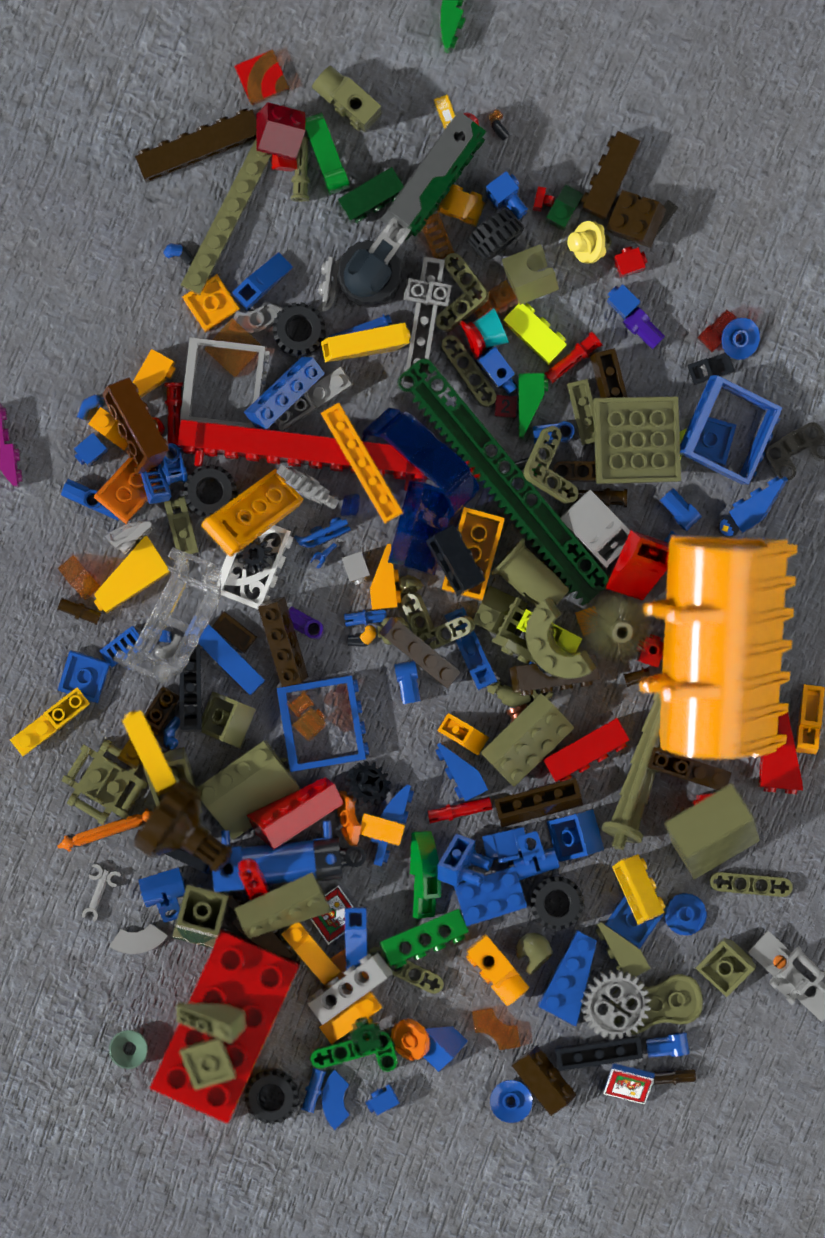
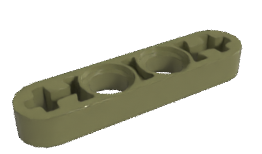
(466, 372)
(751, 884)
(403, 974)

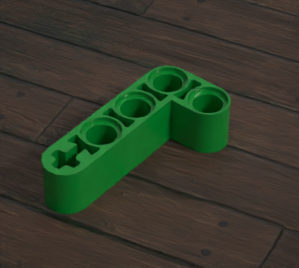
(326, 154)
(353, 1053)

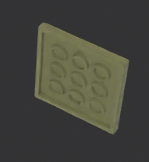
(637, 440)

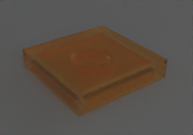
(232, 359)

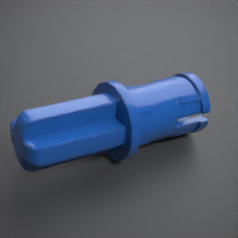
(365, 617)

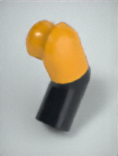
(364, 639)

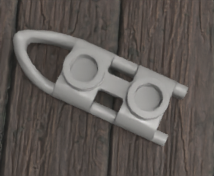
(325, 288)

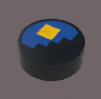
(727, 527)

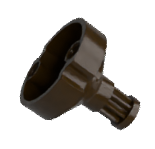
(177, 825)

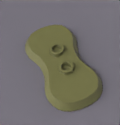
(672, 1001)

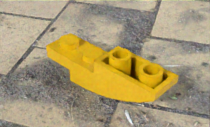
(50, 722)

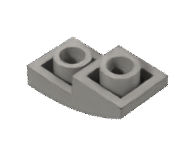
(427, 292)

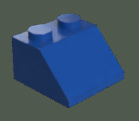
(575, 835)

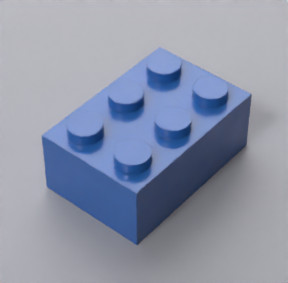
(496, 896)

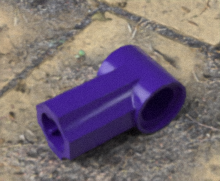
(640, 324)
(303, 622)

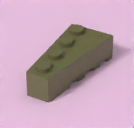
(283, 907)

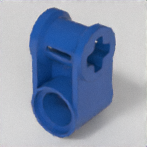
(174, 468)

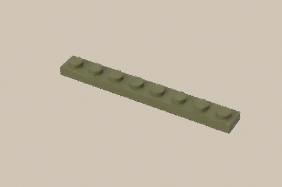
(226, 220)

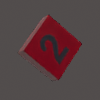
(505, 406)

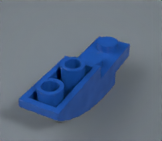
(394, 812)

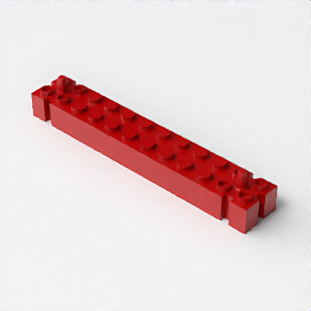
(288, 447)

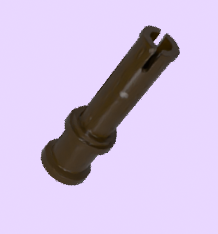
(608, 496)

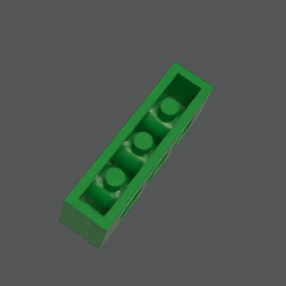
(451, 920)

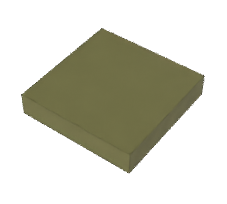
(207, 1063)

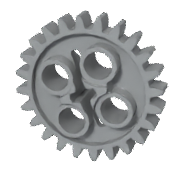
(307, 486)
(627, 989)

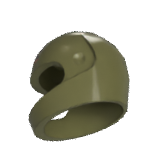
(536, 948)

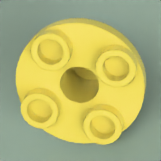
(588, 242)

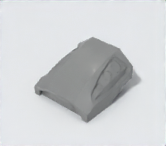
(129, 535)

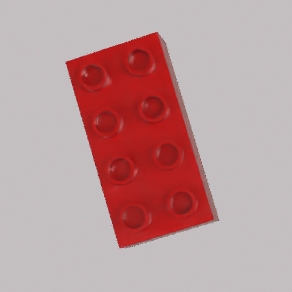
(245, 979)

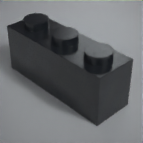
(455, 560)

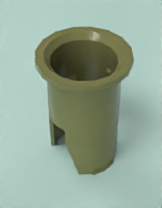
(530, 575)

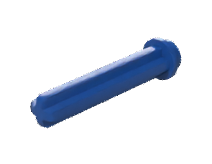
(376, 323)

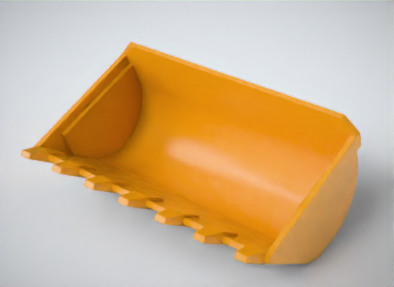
(723, 646)

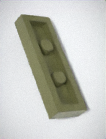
(583, 410)

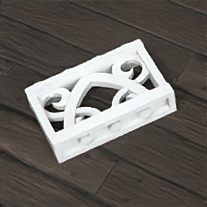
(230, 579)

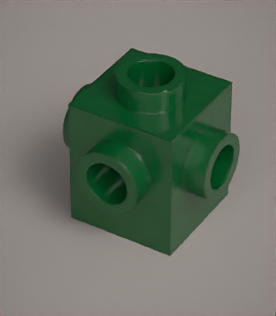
(366, 1034)

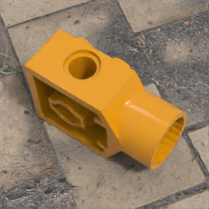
(505, 979)

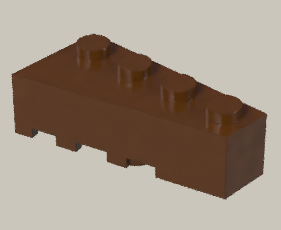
(135, 425)

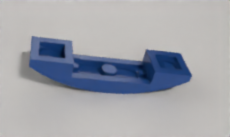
(473, 654)

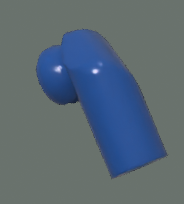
(88, 404)
(169, 733)

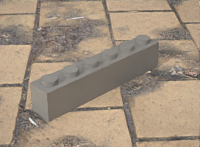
(424, 319)

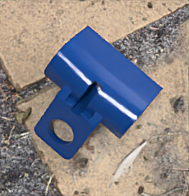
(504, 845)
(535, 860)
(163, 891)

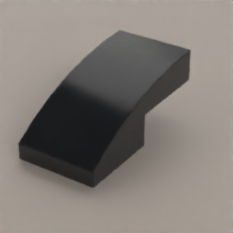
(717, 365)

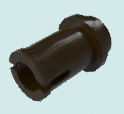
(636, 676)

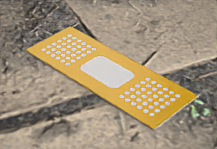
(444, 109)

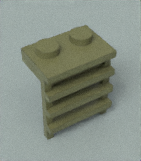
(510, 642)

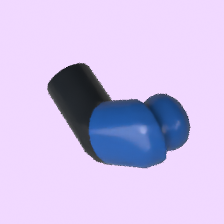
(178, 250)

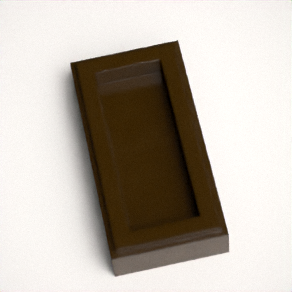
(234, 632)

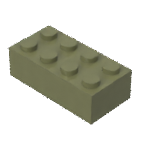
(527, 740)

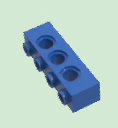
(284, 392)

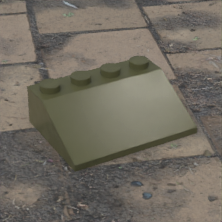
(245, 787)

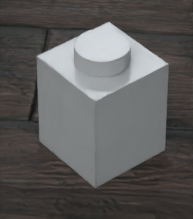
(356, 568)

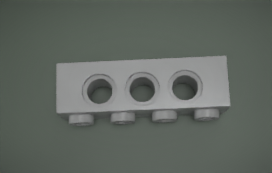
(326, 1009)

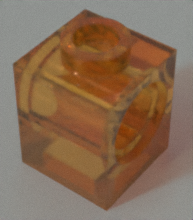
(310, 723)

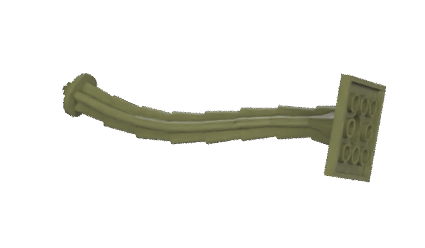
(638, 784)

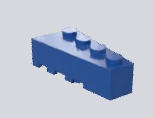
(569, 980)

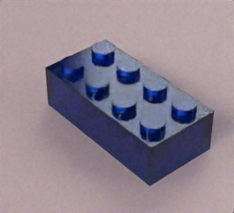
(423, 516)

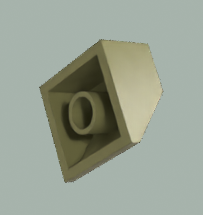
(226, 719)

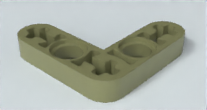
(468, 296)
(543, 471)
(429, 630)

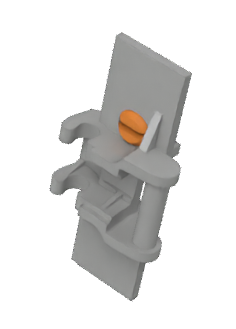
(786, 977)

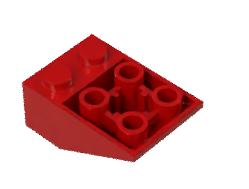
(639, 565)

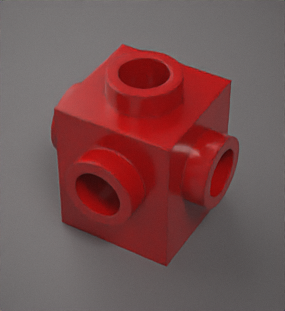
(645, 656)

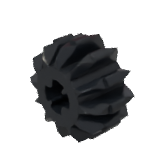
(255, 563)

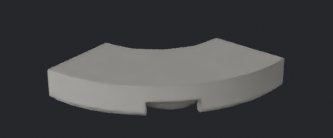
(259, 319)
(139, 941)

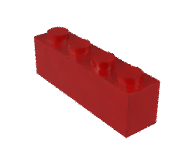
(585, 750)

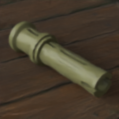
(301, 180)

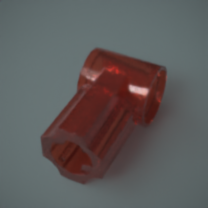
(712, 335)

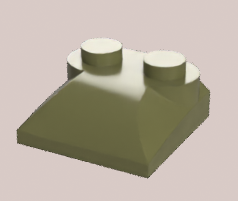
(726, 966)

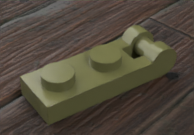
(181, 526)

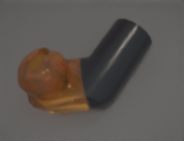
(496, 125)

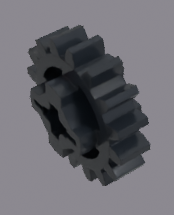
(365, 775)

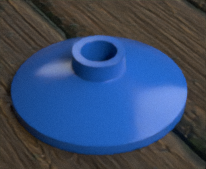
(748, 338)
(511, 1112)

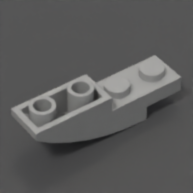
(315, 398)

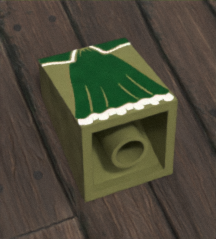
(200, 916)

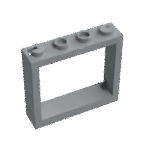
(261, 377)

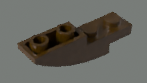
(156, 717)
(688, 769)
(268, 940)

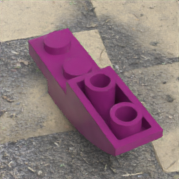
(8, 453)

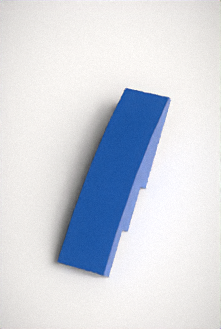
(230, 660)

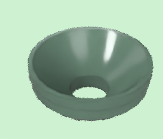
(117, 1052)

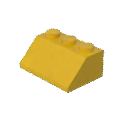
(638, 889)

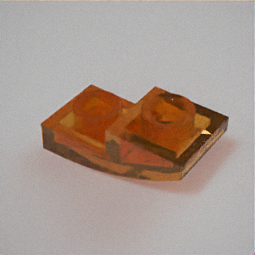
(498, 298)

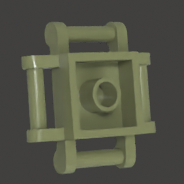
(103, 783)

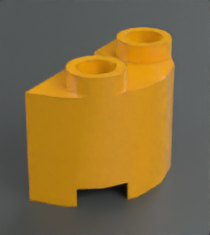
(462, 205)

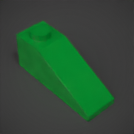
(530, 394)

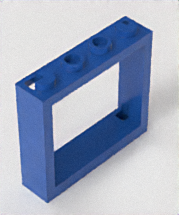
(701, 415)
(356, 708)

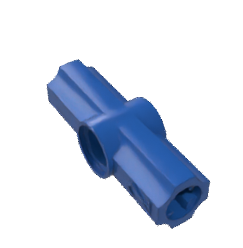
(80, 494)

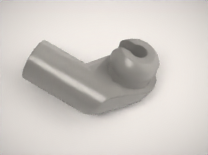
(168, 651)

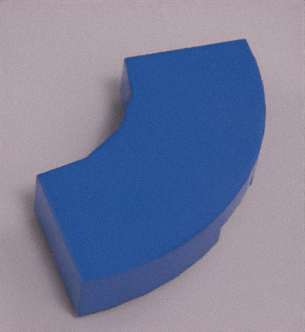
(333, 1100)

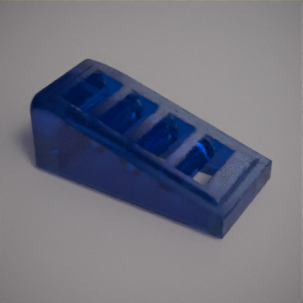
(350, 506)

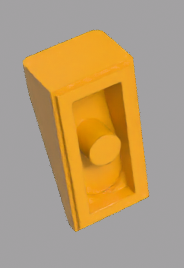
(382, 829)

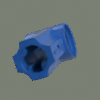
(537, 429)
(683, 512)
(407, 679)
(674, 1045)

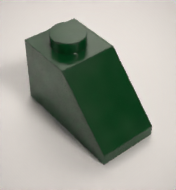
(564, 207)

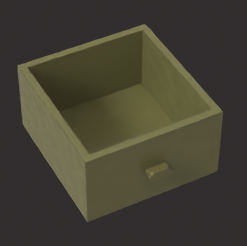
(712, 831)

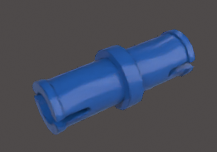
(313, 1090)

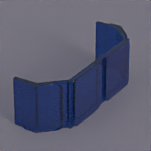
(426, 454)

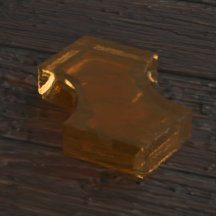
(505, 1035)

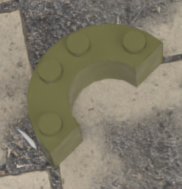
(546, 651)

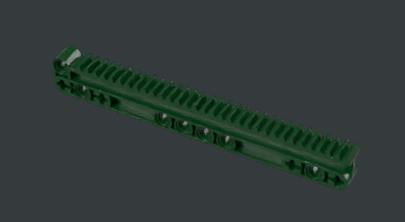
(538, 520)

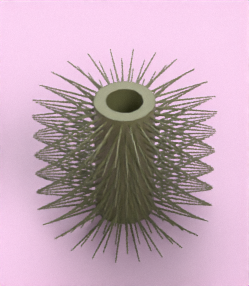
(615, 627)

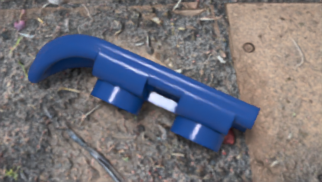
(337, 525)

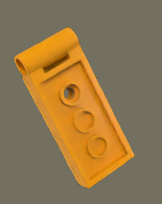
(252, 513)

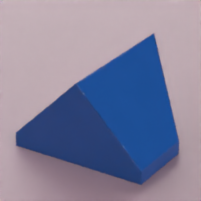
(444, 1045)

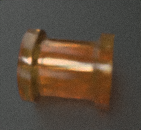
(300, 704)

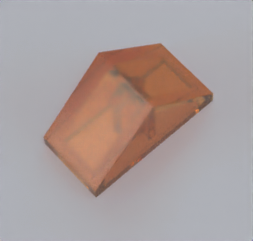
(79, 577)

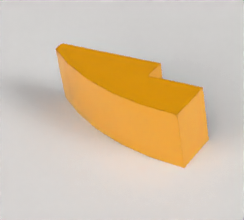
(810, 719)

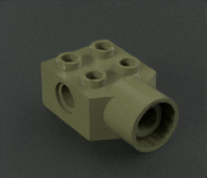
(345, 93)

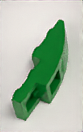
(450, 21)
(425, 868)

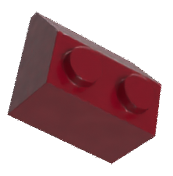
(280, 130)

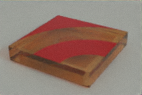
(261, 77)

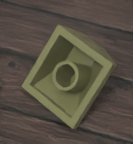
(494, 608)

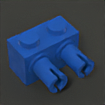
(504, 192)
(457, 859)

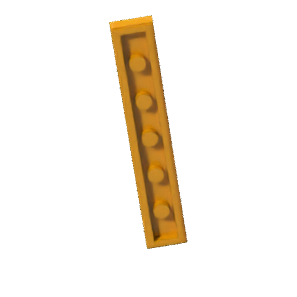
(361, 463)

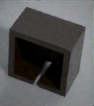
(636, 218)

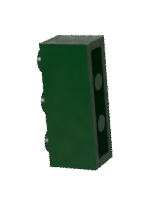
(371, 196)

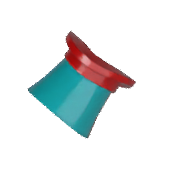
(485, 332)

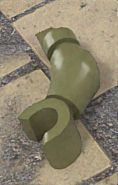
(512, 699)

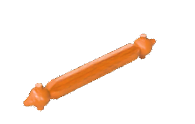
(104, 830)

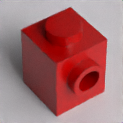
(630, 261)

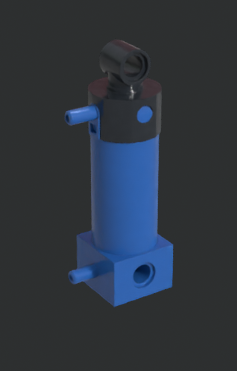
(289, 860)

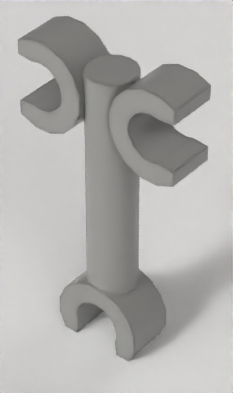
(104, 877)

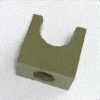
(523, 275)

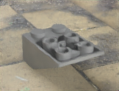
(596, 528)

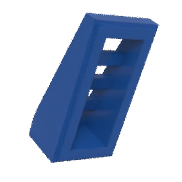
(156, 497)
(117, 640)

